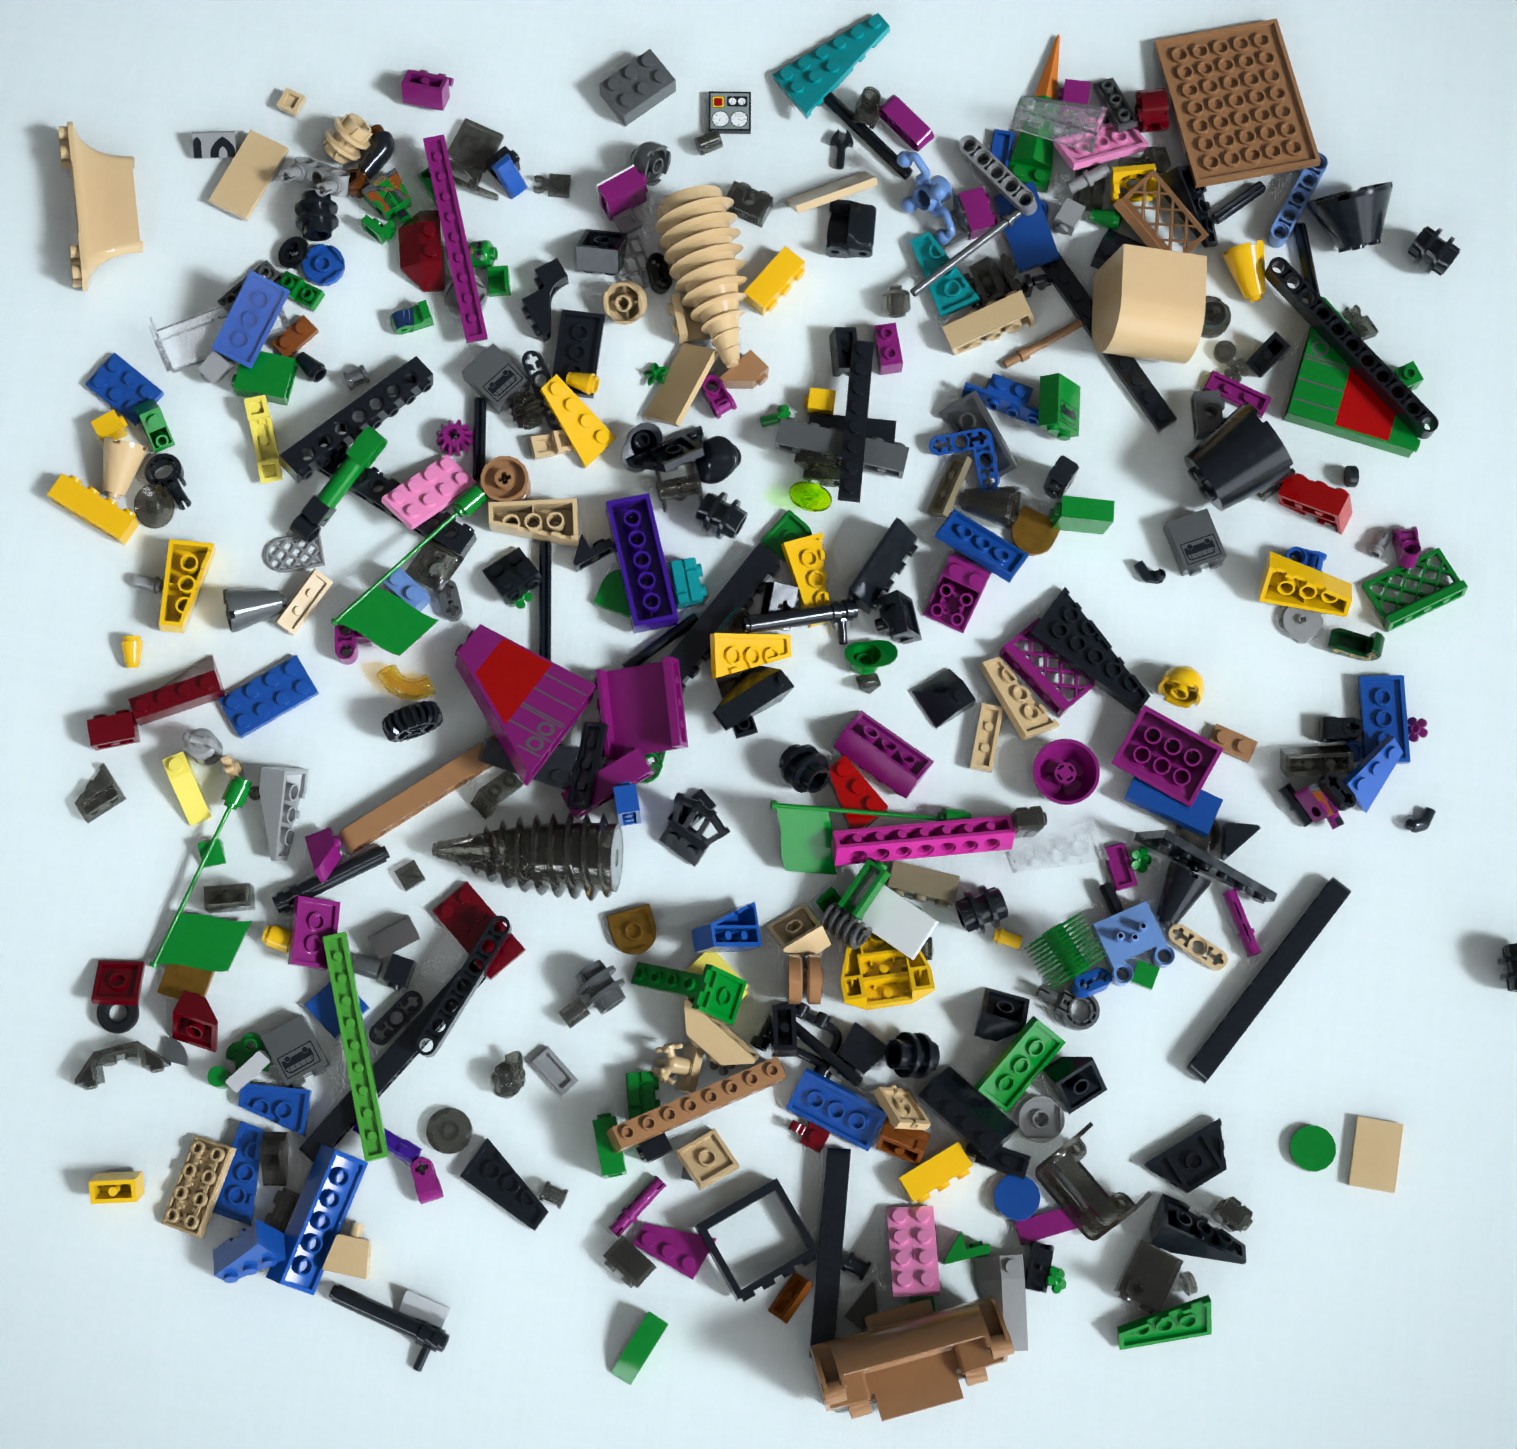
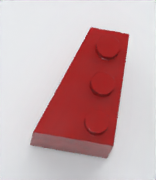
(854, 793)

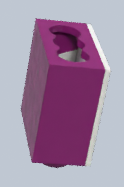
(622, 191)

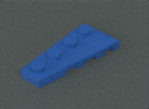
(240, 1185)

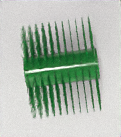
(1065, 950)

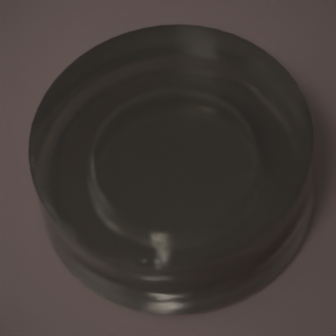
(1224, 351)

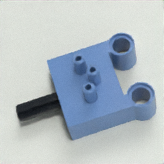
(1128, 935)

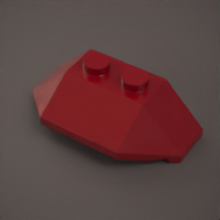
(423, 251)

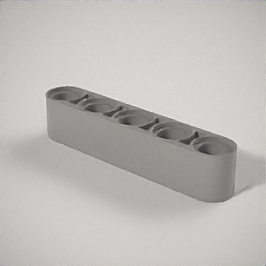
(1001, 183)

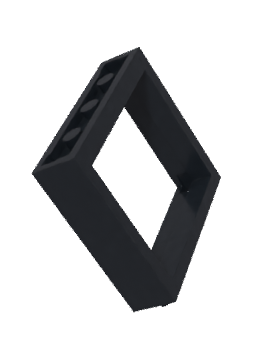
(768, 1280)

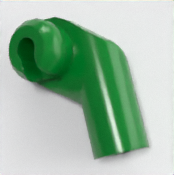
(772, 419)

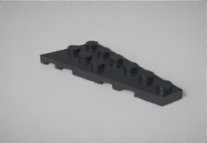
(1083, 647)
(1200, 861)

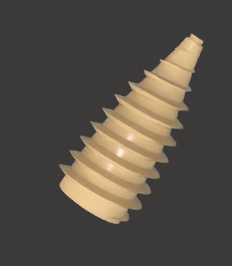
(703, 261)

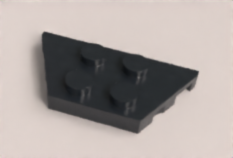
(671, 453)
(1192, 1159)

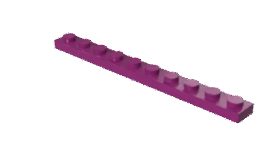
(455, 239)

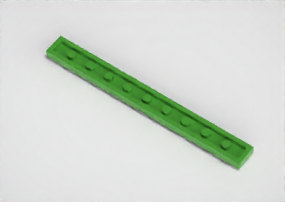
(355, 1047)

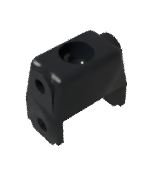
(850, 229)

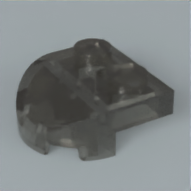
(820, 467)

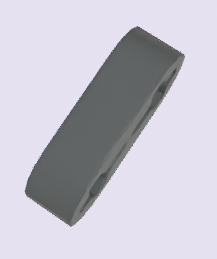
(455, 599)

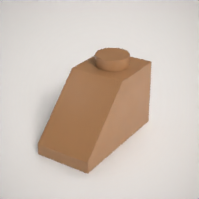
(747, 374)

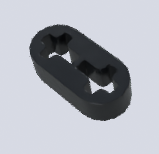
(661, 273)
(1337, 791)

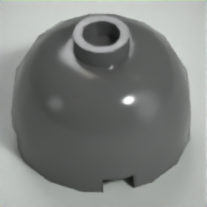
(652, 160)

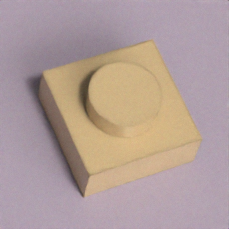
(291, 102)

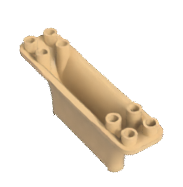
(102, 205)

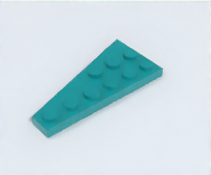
(826, 67)

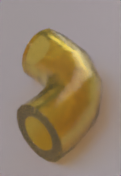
(405, 687)

